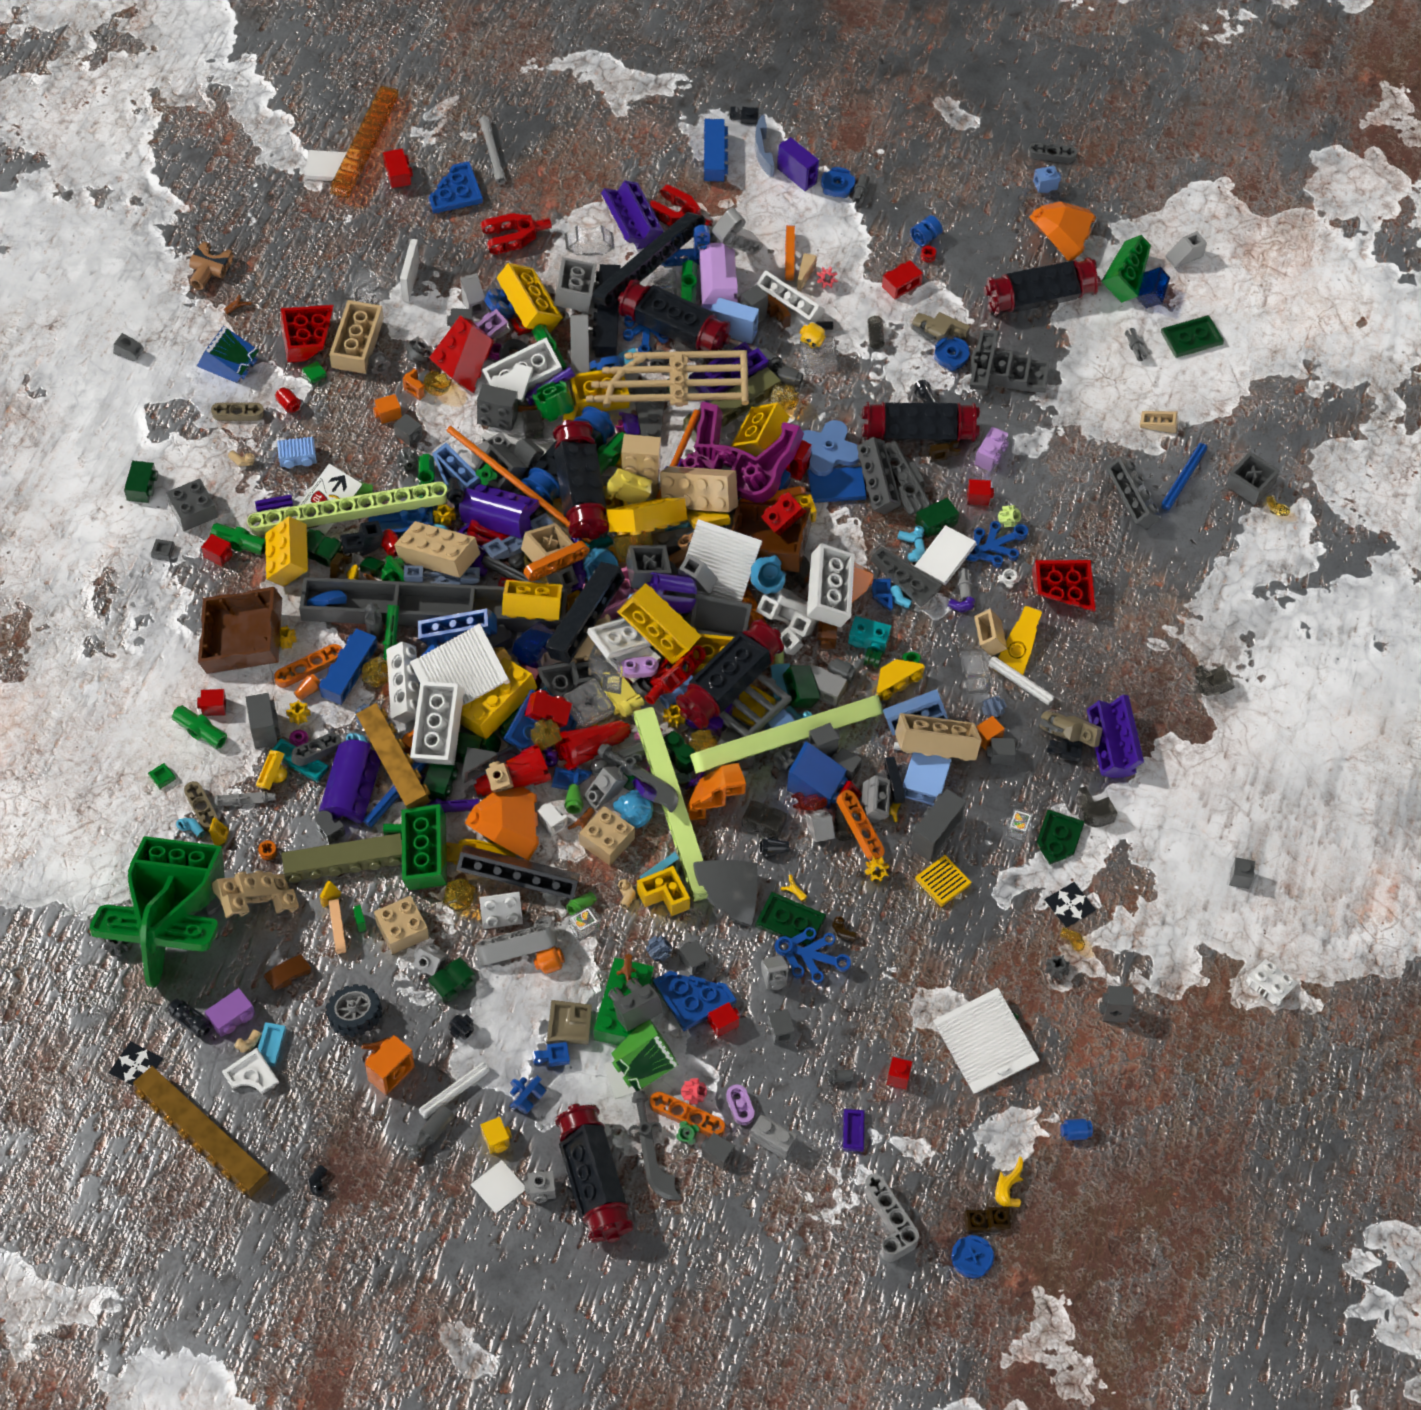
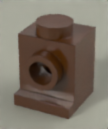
(827, 634)

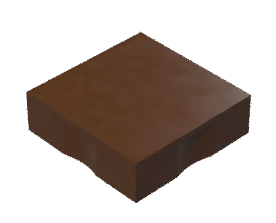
(787, 547)
(240, 630)

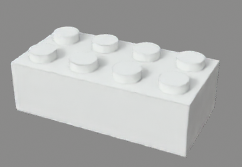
(538, 355)
(830, 585)
(437, 723)

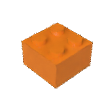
(389, 1064)

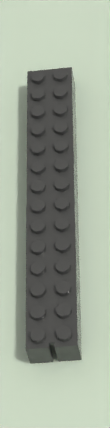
(415, 600)

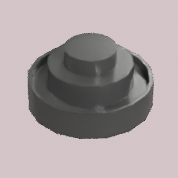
(418, 351)
(642, 687)

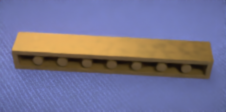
(201, 1131)

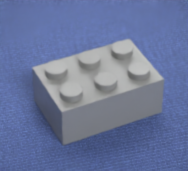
(575, 284)

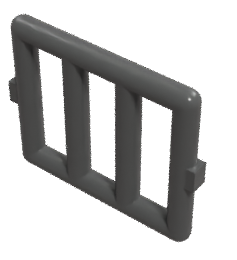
(760, 722)

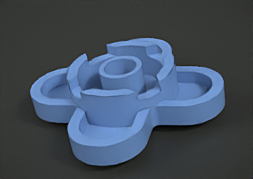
(830, 448)

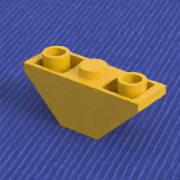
(897, 677)

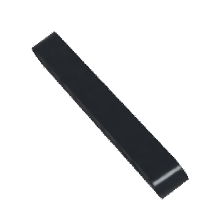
(648, 259)

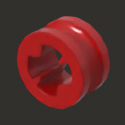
(928, 250)

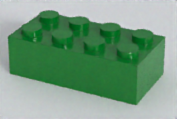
(424, 847)
(607, 1026)

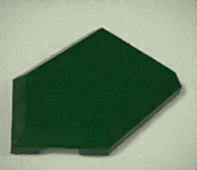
(1059, 836)

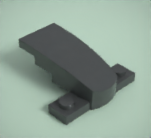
(1005, 368)

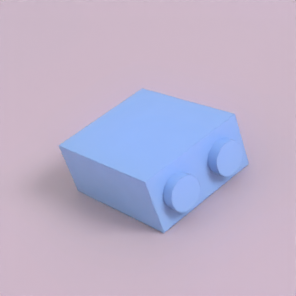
(741, 318)
(926, 777)

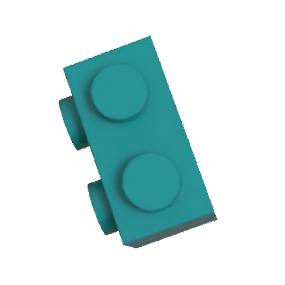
(870, 634)

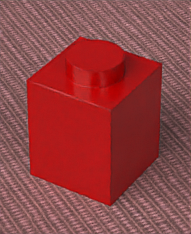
(979, 492)
(217, 550)
(212, 702)
(723, 1019)
(899, 1073)

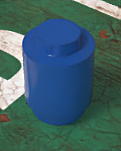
(1076, 1129)

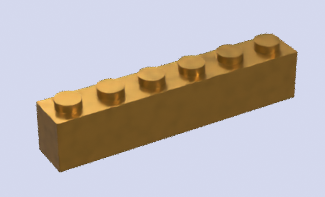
(392, 756)

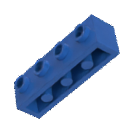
(714, 149)
(445, 628)
(348, 666)

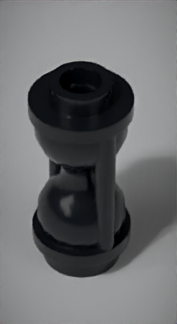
(924, 392)
(181, 1012)

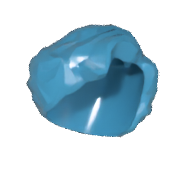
(597, 556)
(767, 575)
(634, 808)

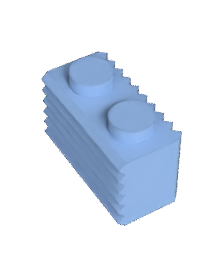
(297, 452)

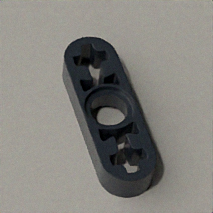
(893, 775)

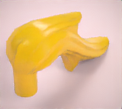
(1004, 1184)

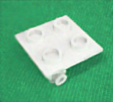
(501, 910)
(1272, 981)

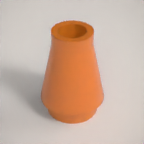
(307, 687)

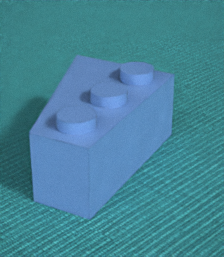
(452, 465)
(923, 705)

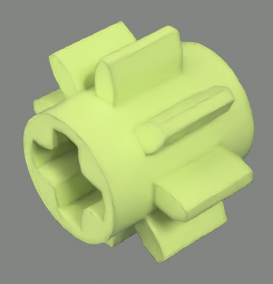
(1009, 516)

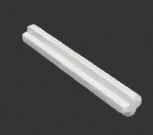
(1021, 680)
(454, 1090)

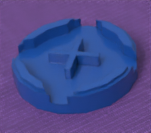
(972, 1256)

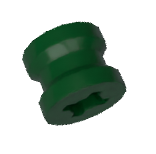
(873, 658)

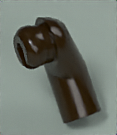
(841, 931)

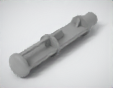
(244, 798)

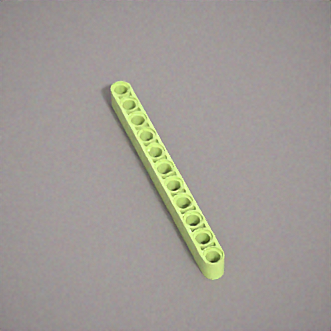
(357, 503)
(784, 734)
(678, 820)

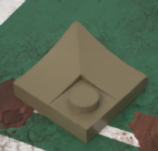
(569, 1023)

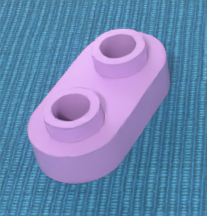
(639, 667)
(740, 1106)

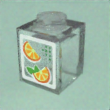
(1019, 825)
(584, 923)

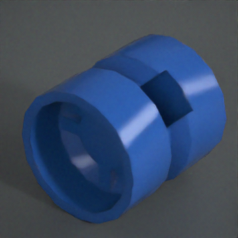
(926, 230)

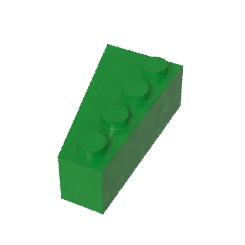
(1128, 269)

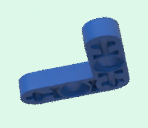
(692, 253)

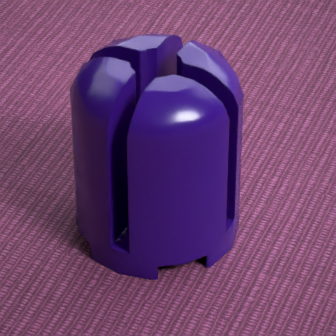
(674, 583)

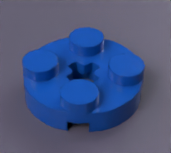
(846, 185)
(498, 300)
(612, 361)
(950, 361)

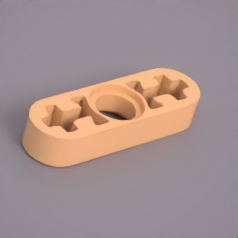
(337, 926)

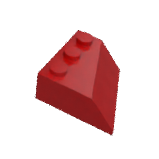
(304, 330)
(463, 352)
(1065, 582)

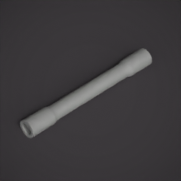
(487, 130)

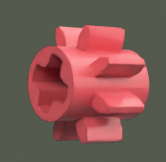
(831, 277)
(694, 1091)

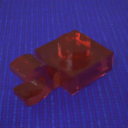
(810, 802)

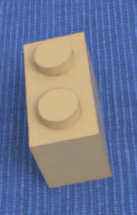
(990, 632)

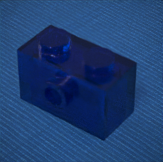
(1153, 287)
(532, 643)

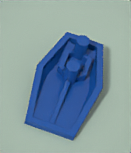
(401, 521)

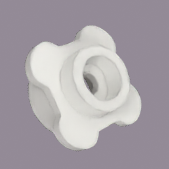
(1009, 573)

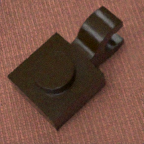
(941, 451)
(339, 563)

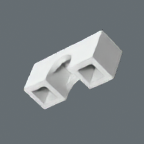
(795, 619)

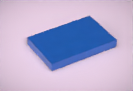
(839, 485)

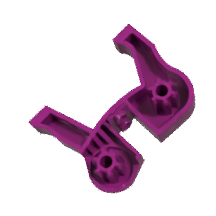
(756, 476)

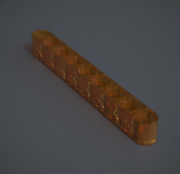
(364, 142)

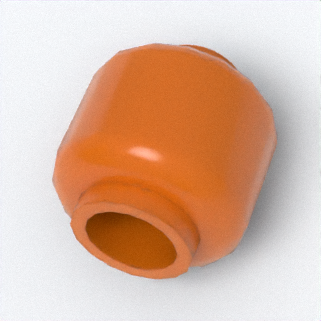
(549, 960)

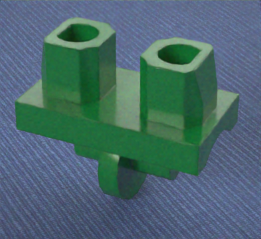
(393, 570)

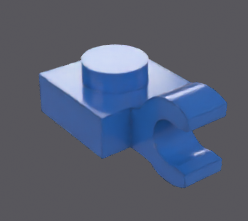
(555, 1054)

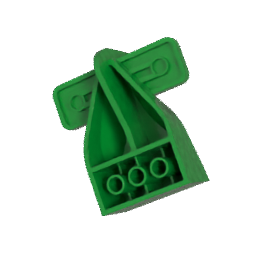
(166, 889)

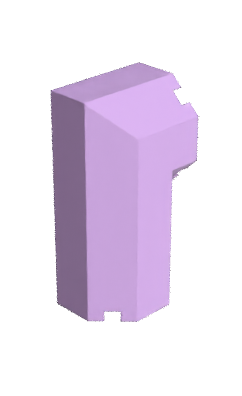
(717, 274)

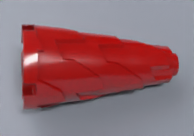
(583, 744)
(524, 769)

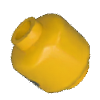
(812, 335)

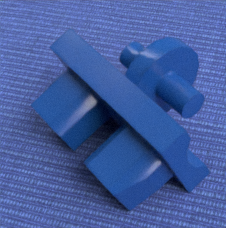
(533, 1087)

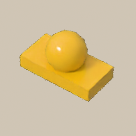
(272, 771)

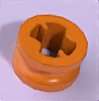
(267, 844)

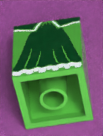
(643, 1056)

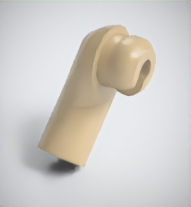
(248, 460)
(628, 893)
(250, 1043)

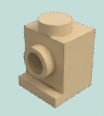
(504, 781)

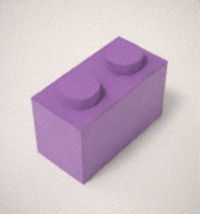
(230, 1013)

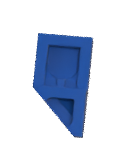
(881, 592)
(329, 597)
(563, 778)

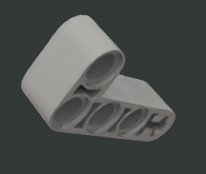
(731, 233)
(579, 343)
(518, 943)
(888, 1213)

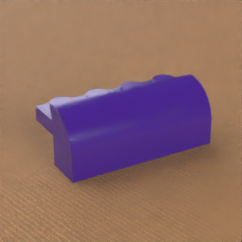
(633, 214)
(755, 360)
(498, 510)
(1119, 743)
(351, 781)

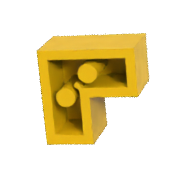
(664, 887)

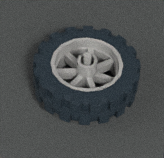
(352, 998)

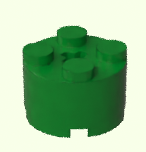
(553, 400)

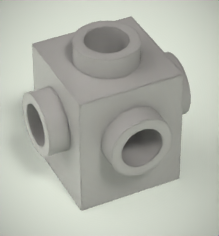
(429, 959)
(540, 1186)

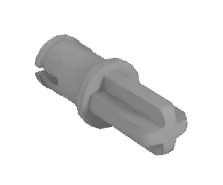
(964, 584)

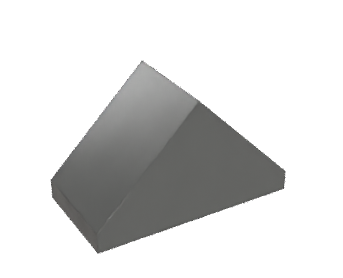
(476, 763)

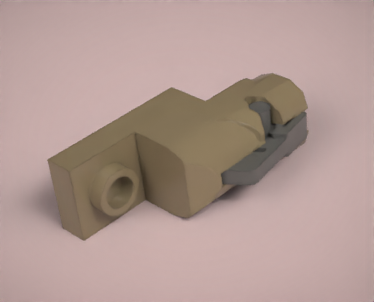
(940, 327)
(1071, 728)

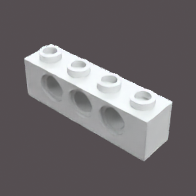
(790, 297)
(402, 682)

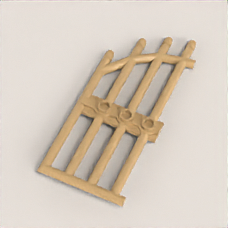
(678, 378)

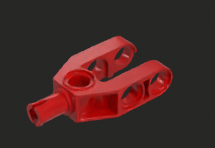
(679, 198)
(523, 223)
(667, 680)

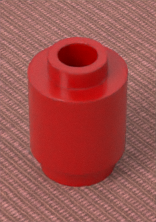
(287, 400)
(388, 541)

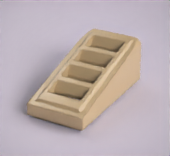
(807, 267)
(1159, 425)

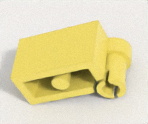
(628, 487)
(626, 701)

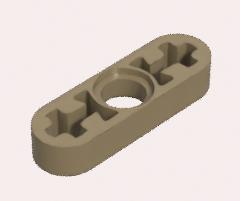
(251, 407)
(202, 798)

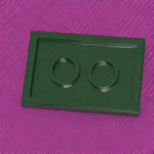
(1192, 336)
(789, 918)

